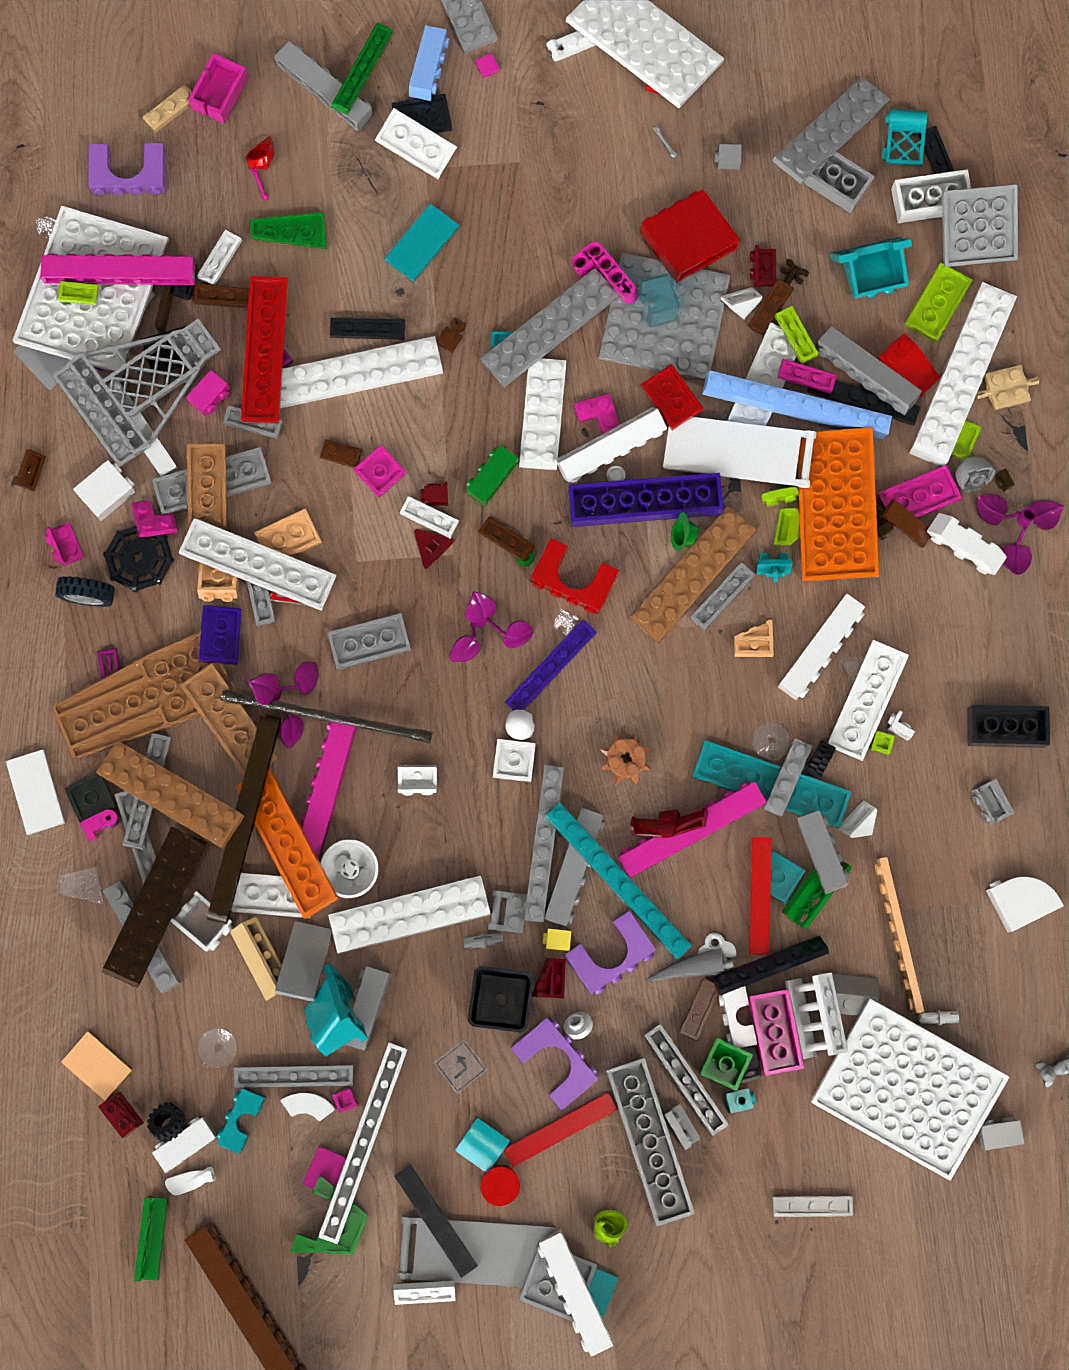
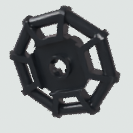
(142, 567)

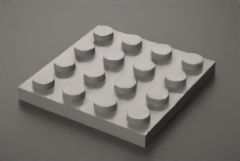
(980, 225)

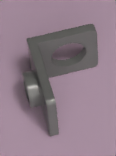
(753, 1067)

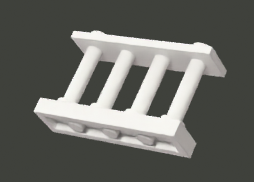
(829, 1013)

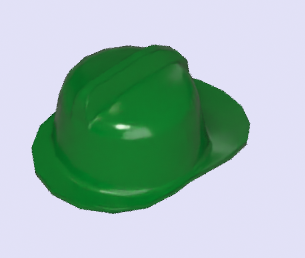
(683, 532)

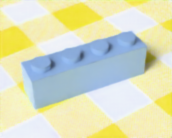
(428, 63)

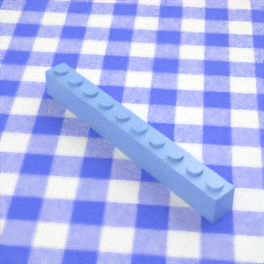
(794, 404)

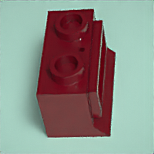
(121, 1115)

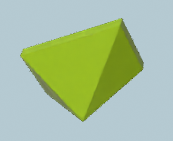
(788, 527)

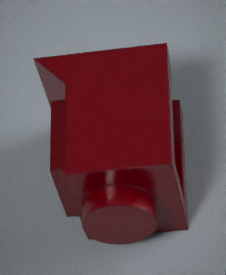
(435, 494)

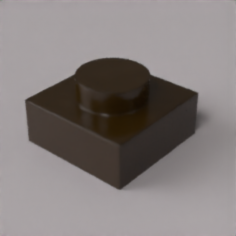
(1004, 480)

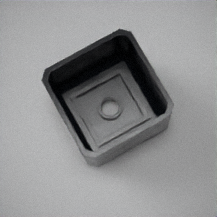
(486, 986)

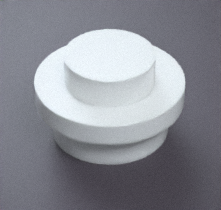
(615, 473)

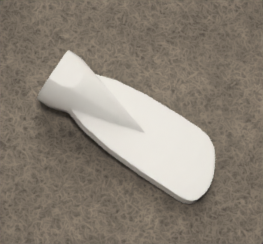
(189, 1181)

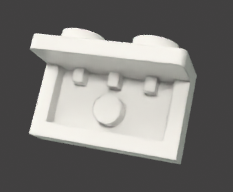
(417, 779)

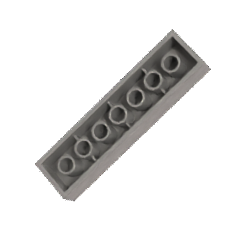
(650, 1142)

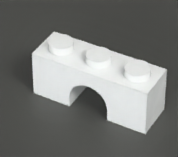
(738, 1035)

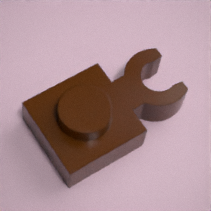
(450, 337)

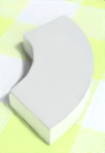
(308, 1103)

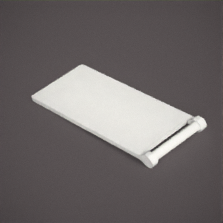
(739, 451)

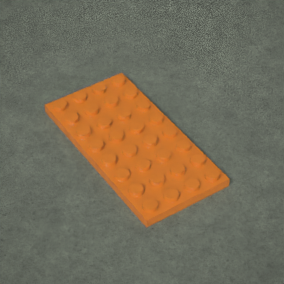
(839, 507)

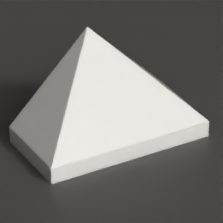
(742, 301)
(860, 821)

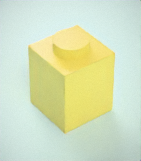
(557, 939)

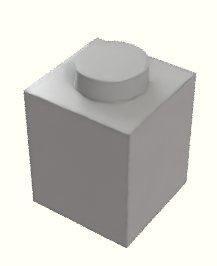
(728, 156)

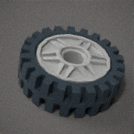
(85, 591)

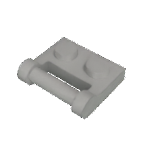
(514, 912)

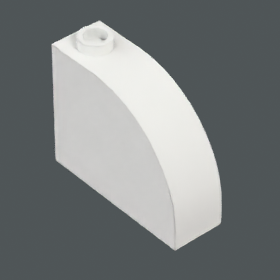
(1022, 901)

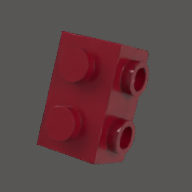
(764, 267)

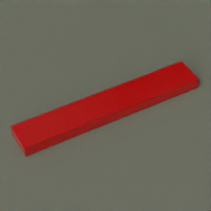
(760, 896)
(560, 1129)

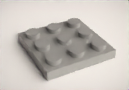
(540, 1287)

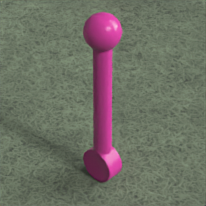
(264, 196)

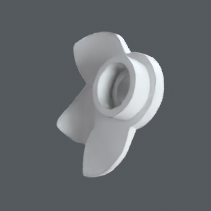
(727, 948)

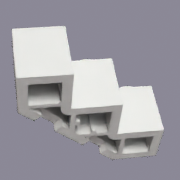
(966, 544)

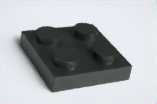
(90, 797)

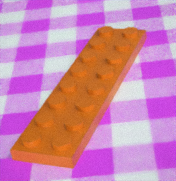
(292, 850)

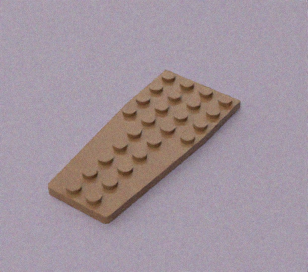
(133, 700)

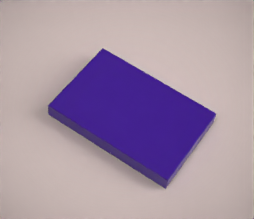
(220, 634)

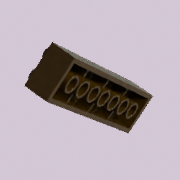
(154, 907)

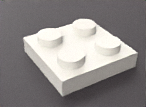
(514, 760)

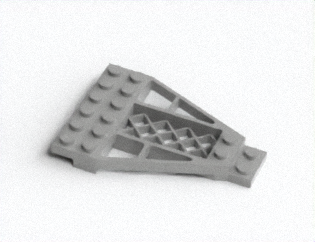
(104, 412)

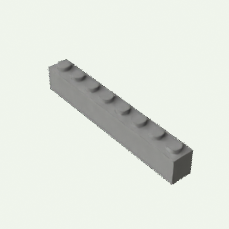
(543, 846)

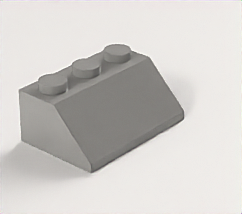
(854, 992)

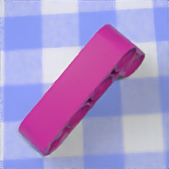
(610, 274)

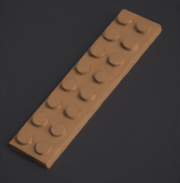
(693, 574)
(170, 794)

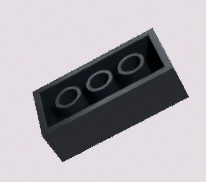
(1008, 726)

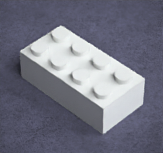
(922, 196)

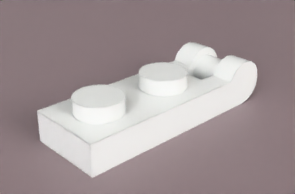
(571, 45)

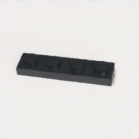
(367, 328)

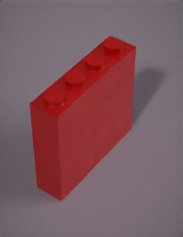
(689, 235)

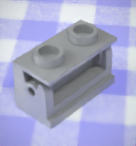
(992, 802)
(1001, 1134)

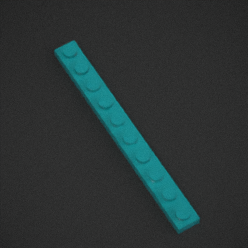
(618, 880)

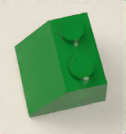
(725, 1064)

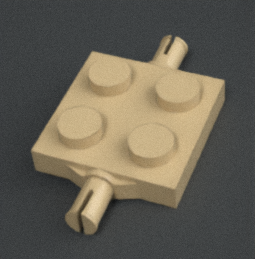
(1007, 387)

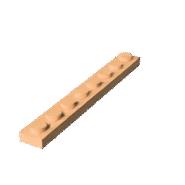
(900, 943)

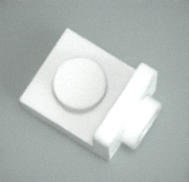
(901, 729)

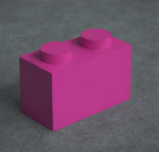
(208, 393)

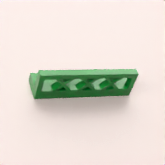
(804, 897)
(151, 1238)

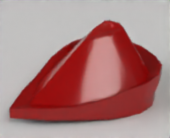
(261, 155)

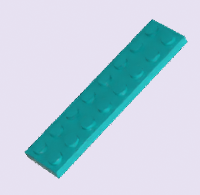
(732, 769)

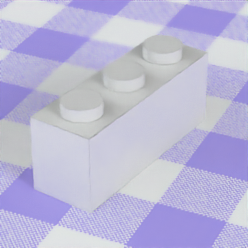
(187, 1143)

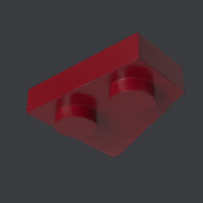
(551, 979)

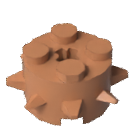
(615, 763)

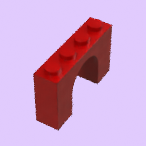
(590, 597)

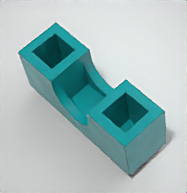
(231, 1135)

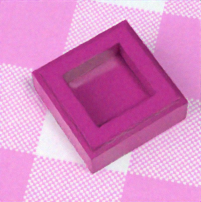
(487, 65)
(345, 1100)

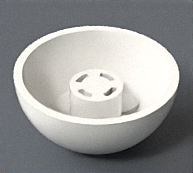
(338, 861)

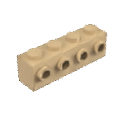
(258, 955)

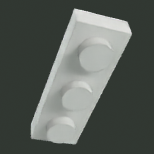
(219, 258)
(429, 517)
(424, 1292)

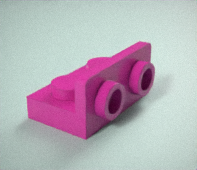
(65, 544)

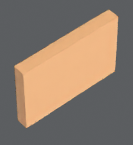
(290, 534)
(96, 1066)

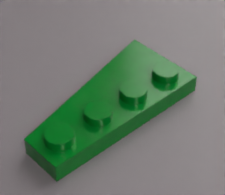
(297, 230)

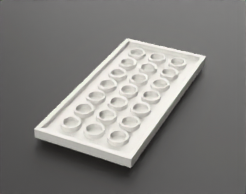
(648, 45)

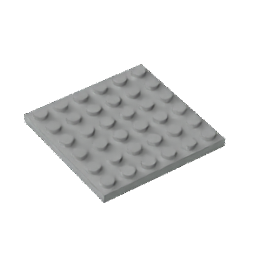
(684, 343)

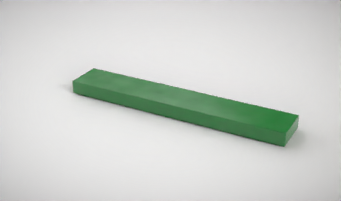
(362, 68)

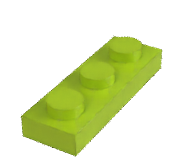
(796, 335)

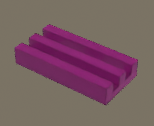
(101, 662)

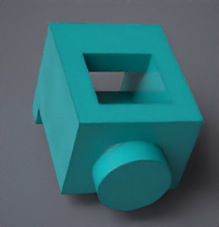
(732, 1100)

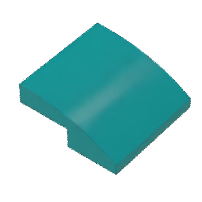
(482, 1145)

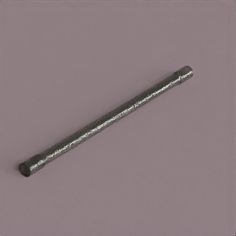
(415, 734)

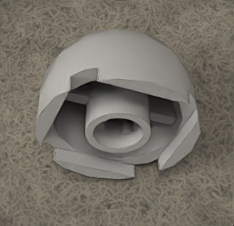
(973, 472)

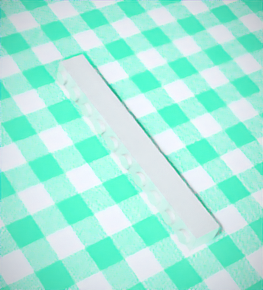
(362, 1143)

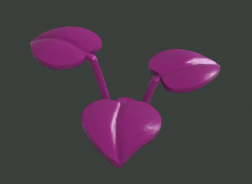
(1044, 513)
(478, 613)
(266, 689)

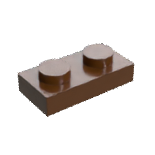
(340, 453)
(30, 470)

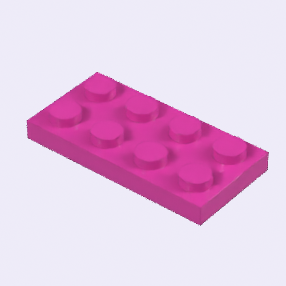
(924, 493)

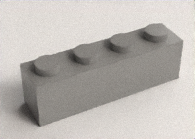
(822, 851)

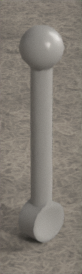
(673, 154)

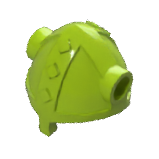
(609, 1226)

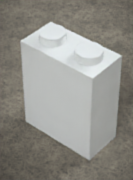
(105, 490)

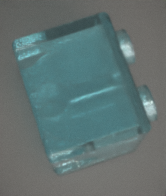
(662, 293)

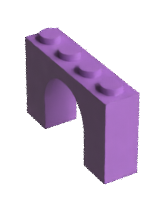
(149, 180)
(638, 948)
(580, 1074)

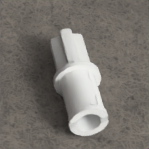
(938, 1017)

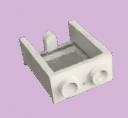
(194, 923)

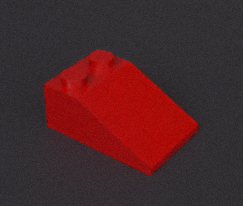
(910, 363)

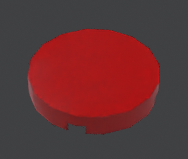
(500, 1185)

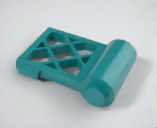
(910, 122)

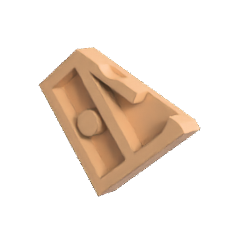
(755, 642)

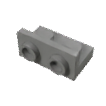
(681, 1126)

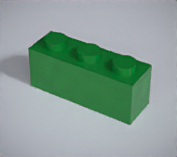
(492, 475)

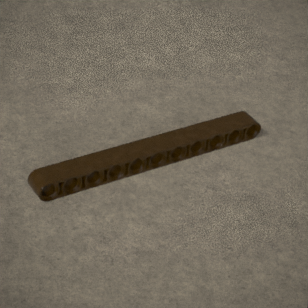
(248, 805)

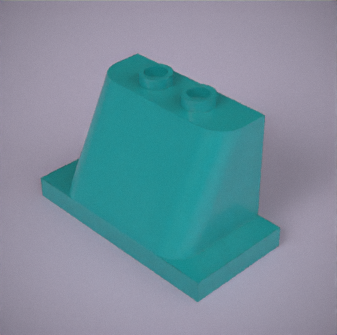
(875, 266)
(331, 1015)

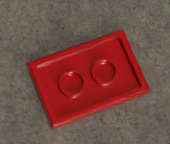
(672, 397)

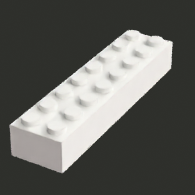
(409, 914)

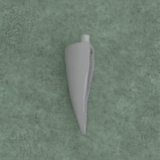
(703, 964)

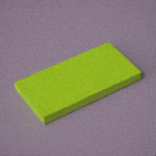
(938, 302)

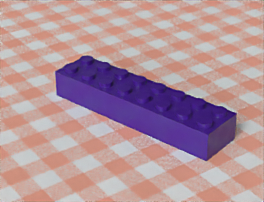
(645, 499)

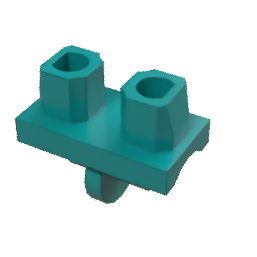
(774, 567)

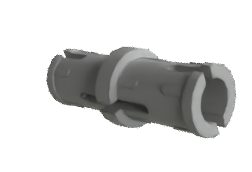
(483, 940)

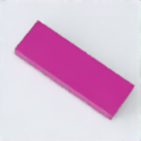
(807, 376)

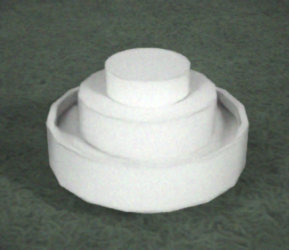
(578, 1025)

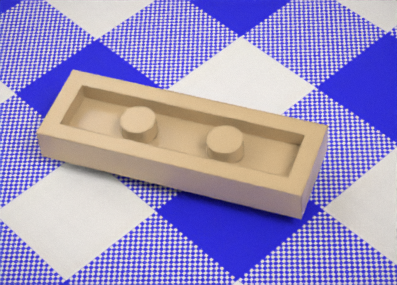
(168, 109)

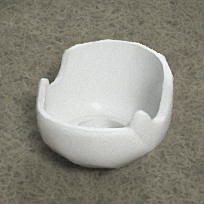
(520, 724)

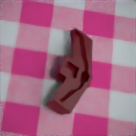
(669, 824)

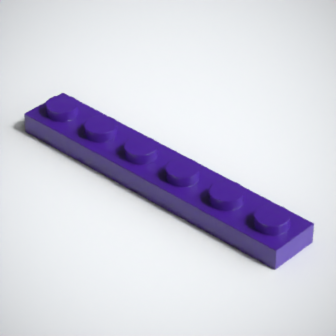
(551, 666)

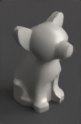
(1049, 1073)

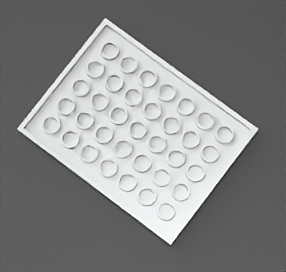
(75, 328)
(910, 1089)

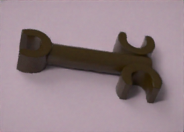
(793, 272)

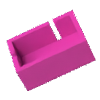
(221, 92)

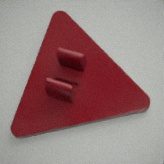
(431, 546)

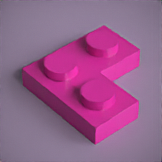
(599, 408)
(151, 524)

